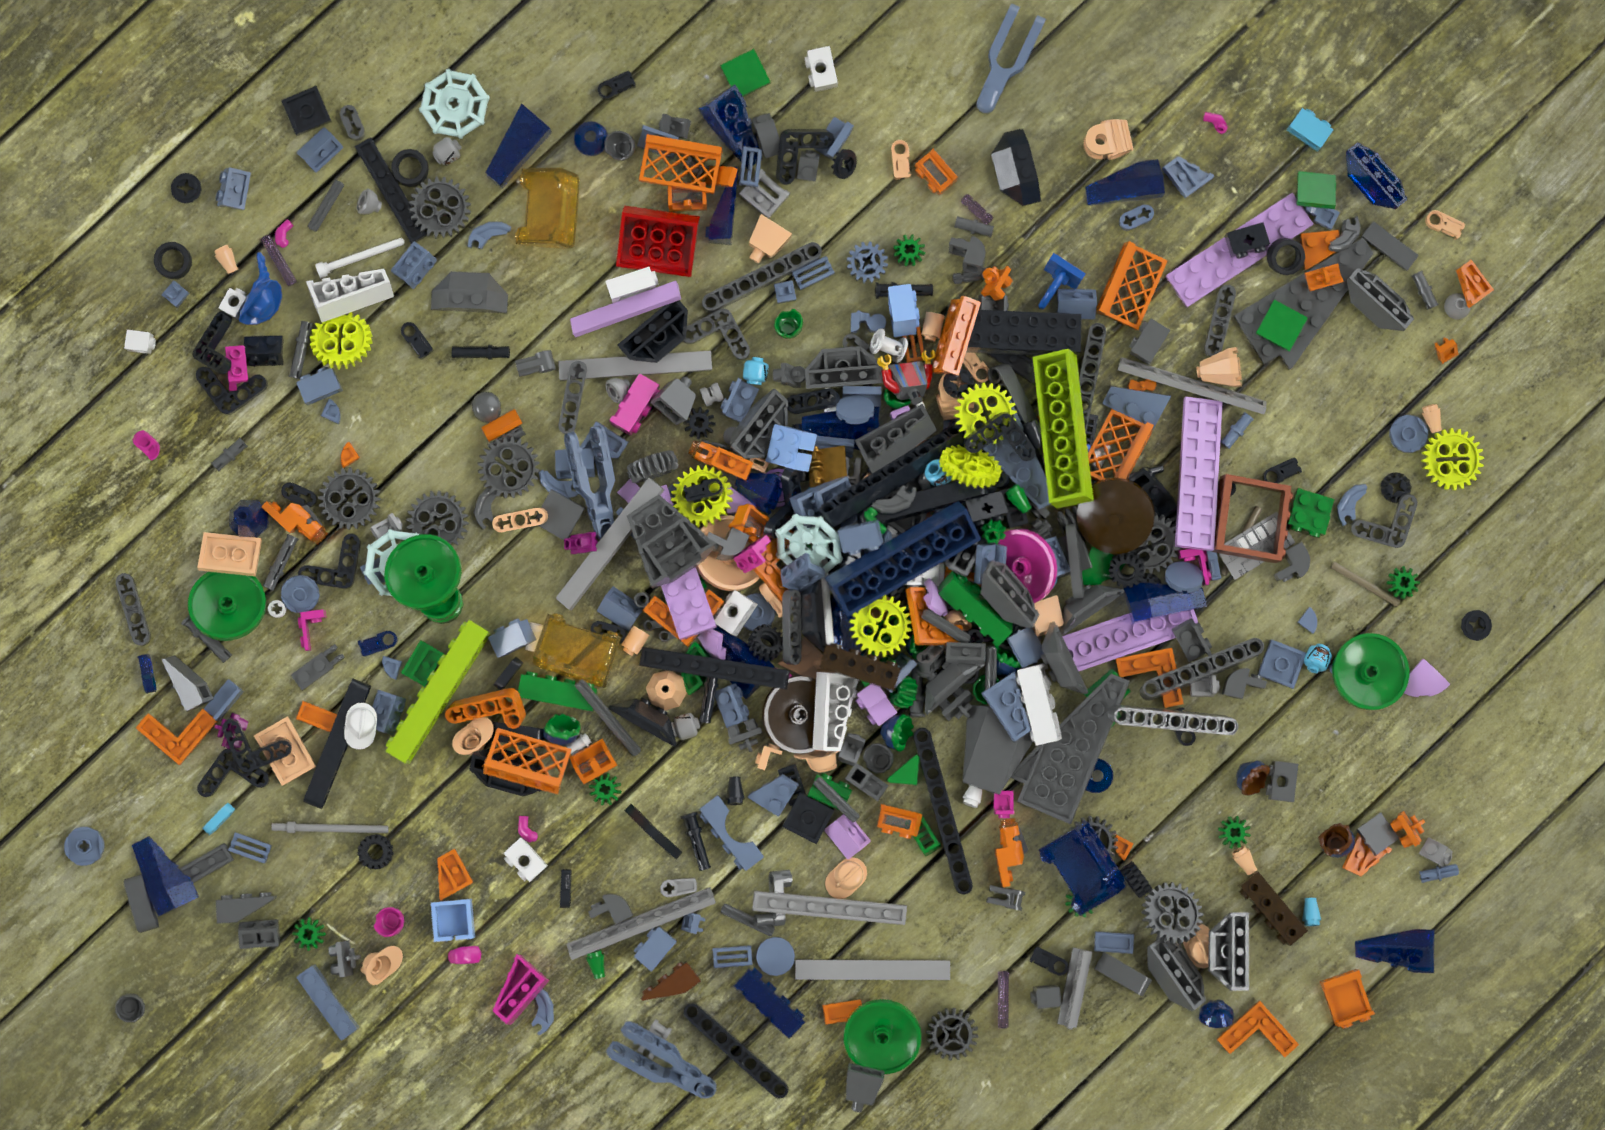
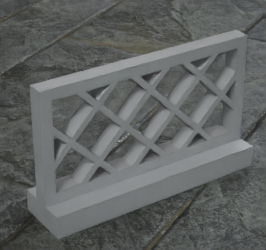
(1074, 988)

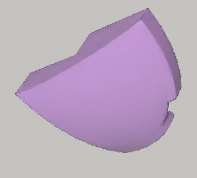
(933, 599)
(712, 643)
(1425, 681)

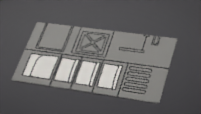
(1258, 538)

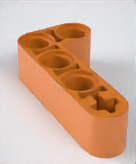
(484, 709)

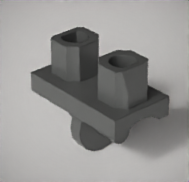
(789, 375)
(959, 706)
(735, 736)
(346, 958)

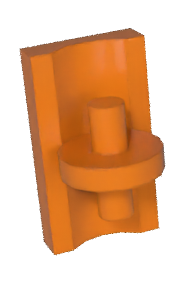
(1323, 277)
(995, 280)
(1412, 836)

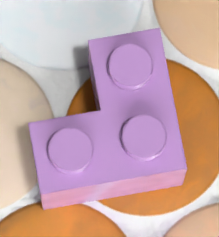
(876, 704)

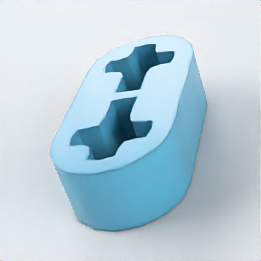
(218, 819)

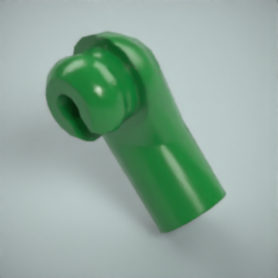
(869, 516)

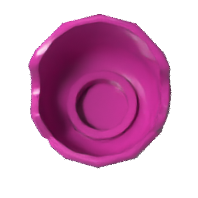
(389, 922)

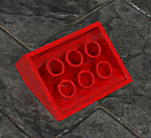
(657, 241)

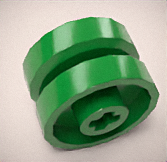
(447, 611)

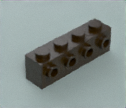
(862, 668)
(1273, 909)

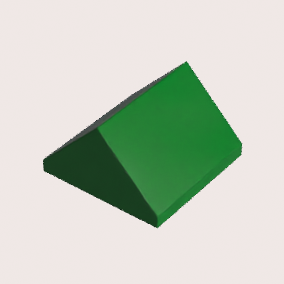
(907, 773)

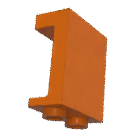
(1347, 998)

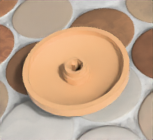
(724, 574)

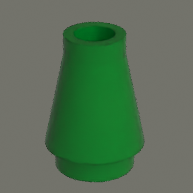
(1018, 497)
(596, 963)

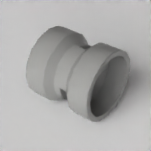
(716, 394)

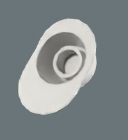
(360, 726)

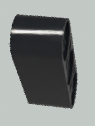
(537, 733)

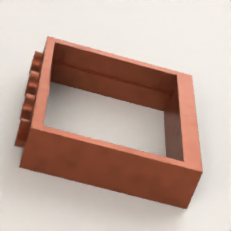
(1223, 501)

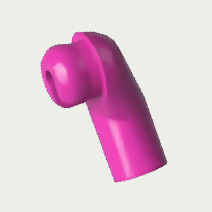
(1217, 121)
(280, 234)
(524, 831)

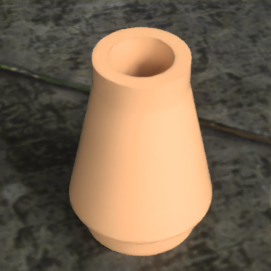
(226, 258)
(1432, 417)
(1244, 859)

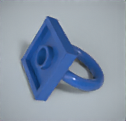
(1062, 273)

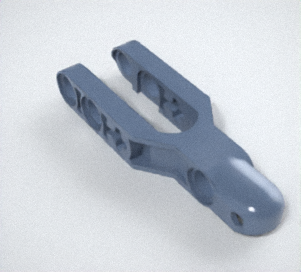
(999, 76)
(597, 503)
(680, 1074)

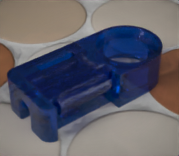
(376, 644)
(147, 673)

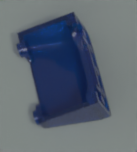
(1084, 867)

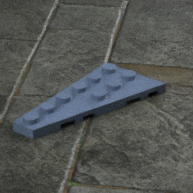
(1025, 473)

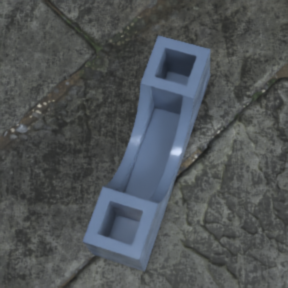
(745, 853)
(327, 1003)

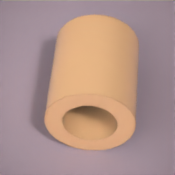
(932, 326)
(634, 641)

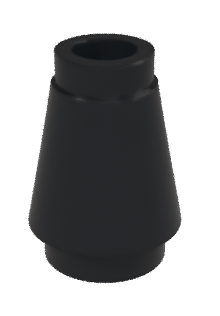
(1033, 433)
(735, 791)

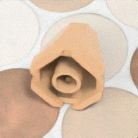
(1221, 369)
(673, 697)

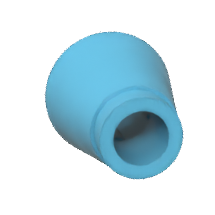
(1311, 912)

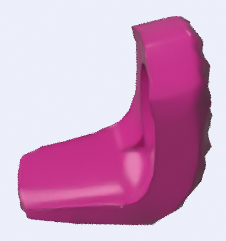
(146, 444)
(465, 955)

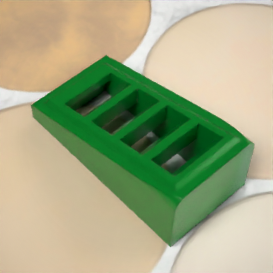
(932, 848)

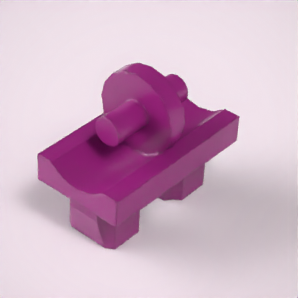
(581, 543)
(244, 723)

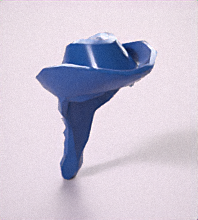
(263, 299)

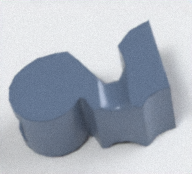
(873, 323)

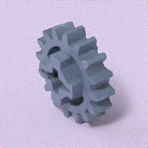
(859, 257)

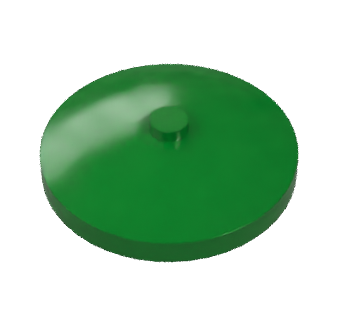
(423, 572)
(226, 605)
(1370, 671)
(882, 1036)

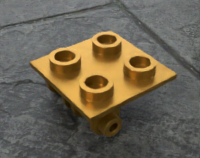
(827, 465)

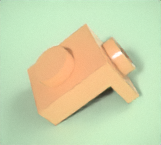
(762, 758)

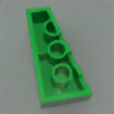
(967, 597)

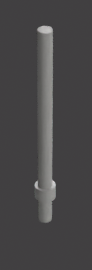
(292, 827)

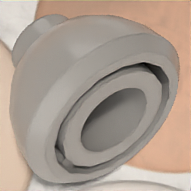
(368, 202)
(1456, 306)
(617, 389)

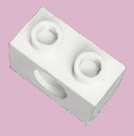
(822, 57)
(745, 608)
(535, 865)

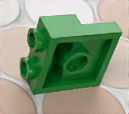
(1310, 513)

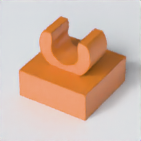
(1447, 350)

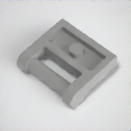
(761, 199)

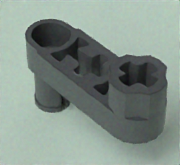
(777, 882)

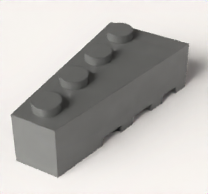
(895, 438)

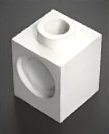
(226, 306)
(139, 341)

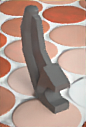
(1349, 234)
(897, 503)
(483, 507)

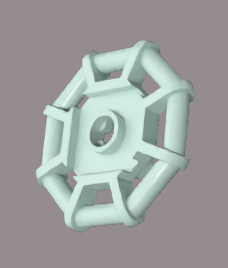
(459, 113)
(809, 535)
(373, 548)

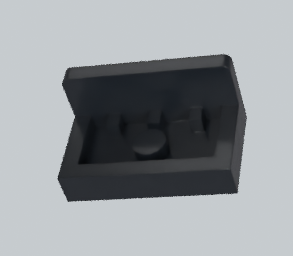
(264, 350)

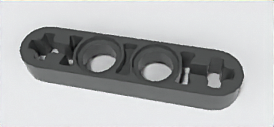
(1221, 321)
(576, 398)
(1074, 561)
(130, 610)
(789, 627)

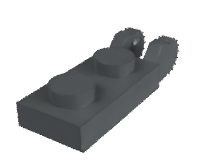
(316, 668)

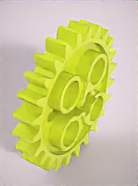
(359, 340)
(968, 419)
(1451, 442)
(970, 467)
(689, 510)
(896, 633)

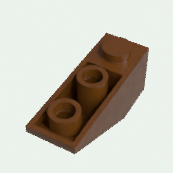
(677, 983)

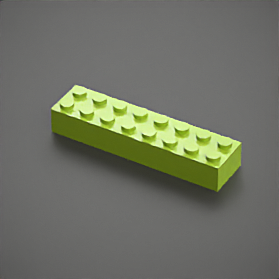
(1062, 428)
(438, 692)

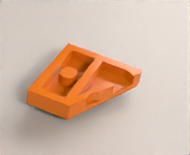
(1317, 246)
(1473, 283)
(1362, 858)
(452, 874)

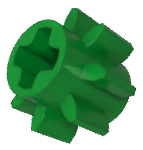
(991, 536)

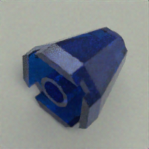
(761, 490)
(255, 522)

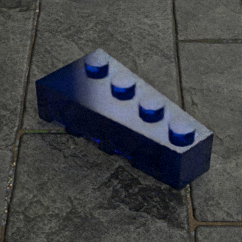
(518, 145)
(769, 1002)

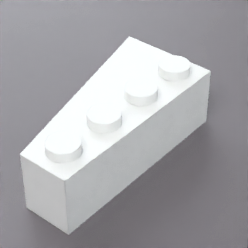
(349, 293)
(1039, 704)
(832, 709)

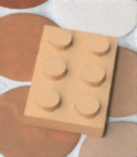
(229, 554)
(298, 760)

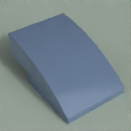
(809, 501)

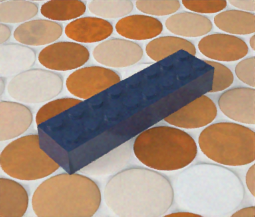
(903, 558)

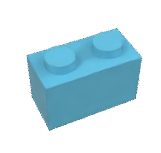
(1310, 129)

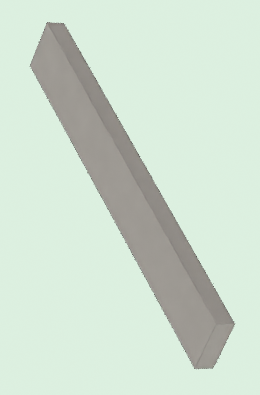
(624, 367)
(1192, 385)
(606, 548)
(829, 907)
(640, 923)
(872, 969)

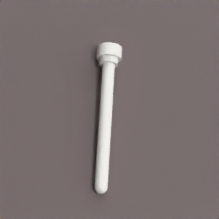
(324, 268)
(827, 607)

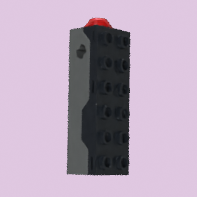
(1025, 333)

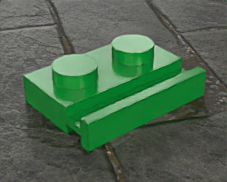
(422, 663)

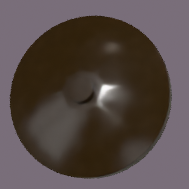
(1118, 516)
(790, 715)

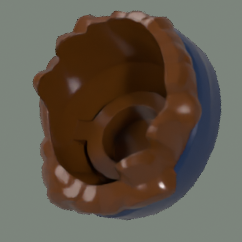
(1252, 777)
(1337, 840)

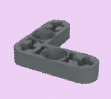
(724, 327)
(1386, 539)

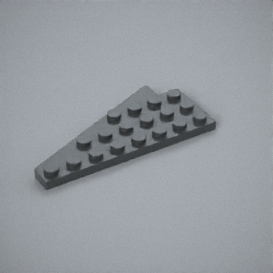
(1296, 295)
(1060, 770)

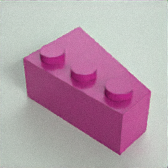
(635, 405)
(519, 990)

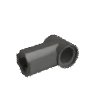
(541, 363)

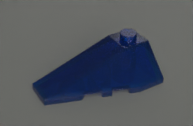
(1155, 601)

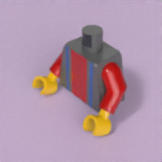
(908, 379)

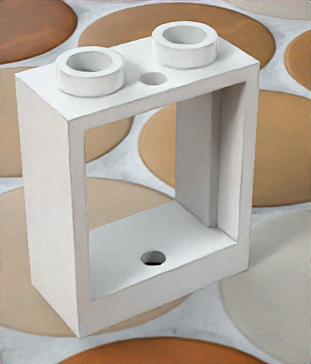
(631, 284)

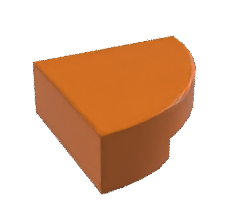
(348, 455)
(1124, 847)

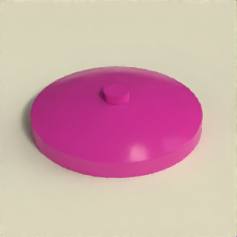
(1031, 561)

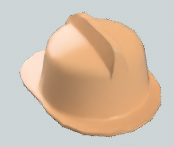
(473, 736)
(819, 760)
(846, 878)
(1198, 947)
(382, 964)

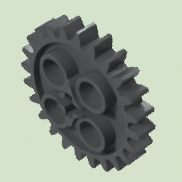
(432, 223)
(498, 480)
(338, 486)
(430, 506)
(1156, 558)
(1156, 911)

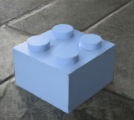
(903, 310)
(785, 445)
(453, 919)

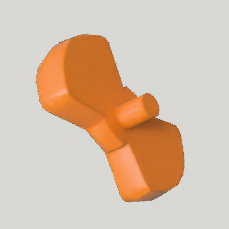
(1142, 385)

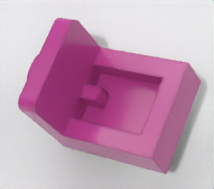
(1004, 804)

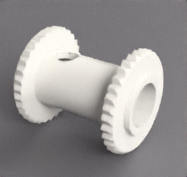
(888, 345)

